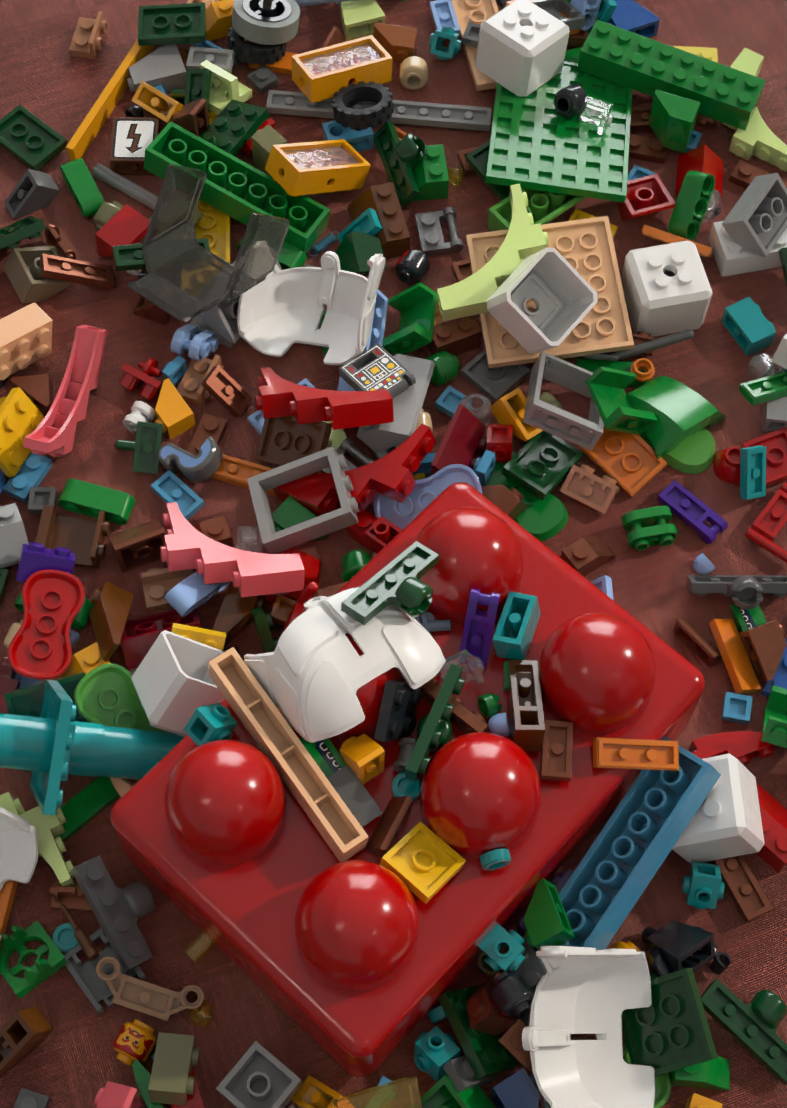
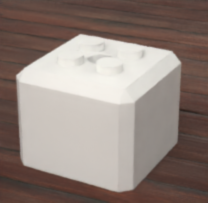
(521, 47)
(559, 297)
(662, 302)
(175, 681)
(729, 818)

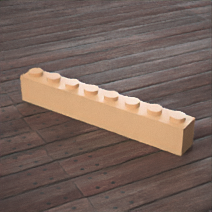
(288, 754)

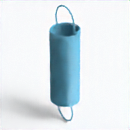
(324, 243)

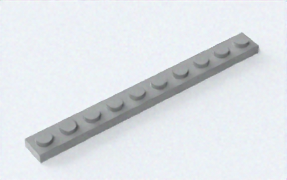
(404, 111)

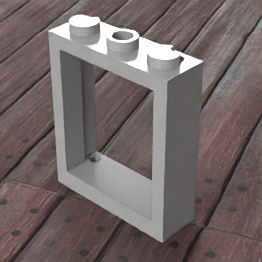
(553, 419)
(312, 528)

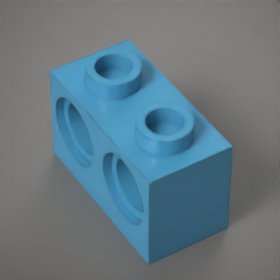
(359, 139)

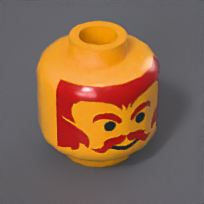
(134, 1042)

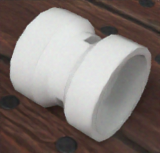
(139, 412)

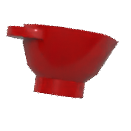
(727, 465)

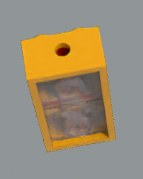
(333, 67)
(317, 167)

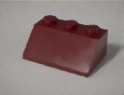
(461, 441)
(142, 633)

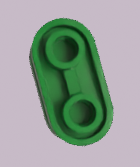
(649, 527)

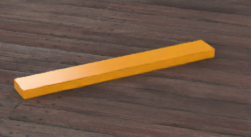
(105, 103)

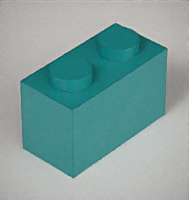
(748, 326)
(516, 626)

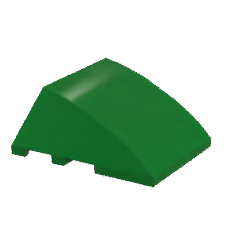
(677, 409)

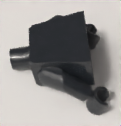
(682, 947)

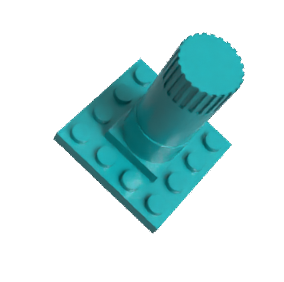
(60, 746)

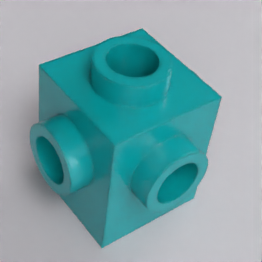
(437, 46)
(210, 724)
(703, 885)
(501, 938)
(433, 1051)

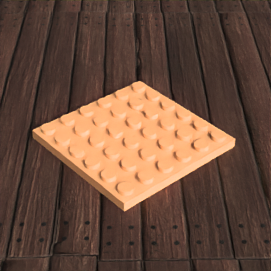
(591, 252)

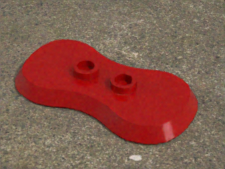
(43, 641)

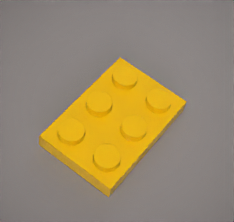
(17, 420)

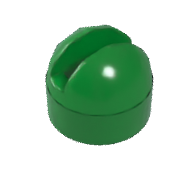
(488, 704)

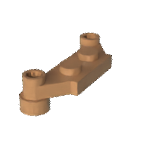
(144, 995)

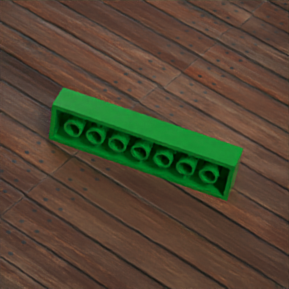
(652, 65)
(236, 186)

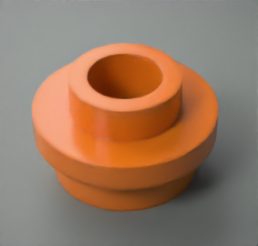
(643, 364)

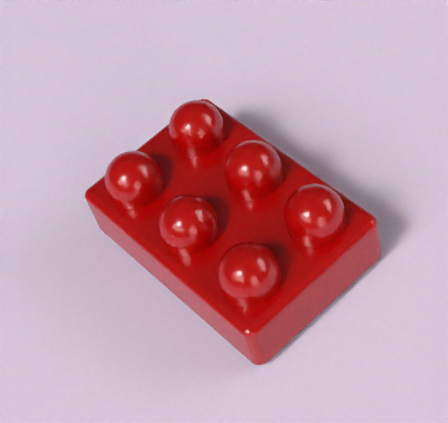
(348, 939)

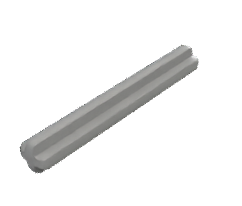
(125, 186)

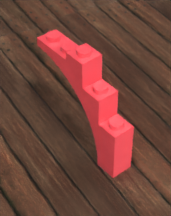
(58, 428)
(249, 571)

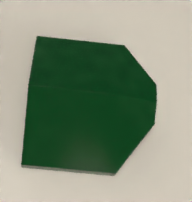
(357, 250)

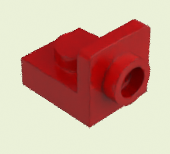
(500, 441)

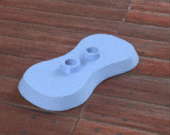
(423, 494)

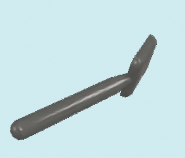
(644, 347)

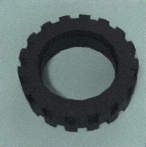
(254, 53)
(362, 117)

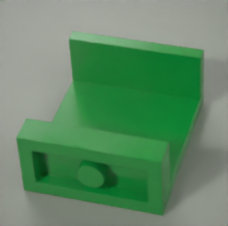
(416, 320)
(615, 409)
(775, 717)

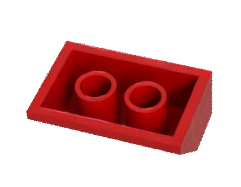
(774, 830)

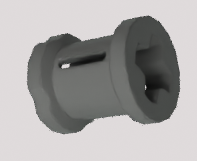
(406, 748)

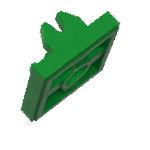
(40, 970)

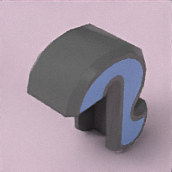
(193, 467)

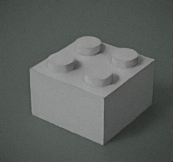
(259, 1081)

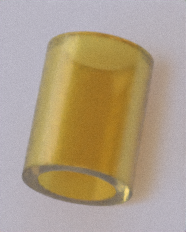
(199, 947)

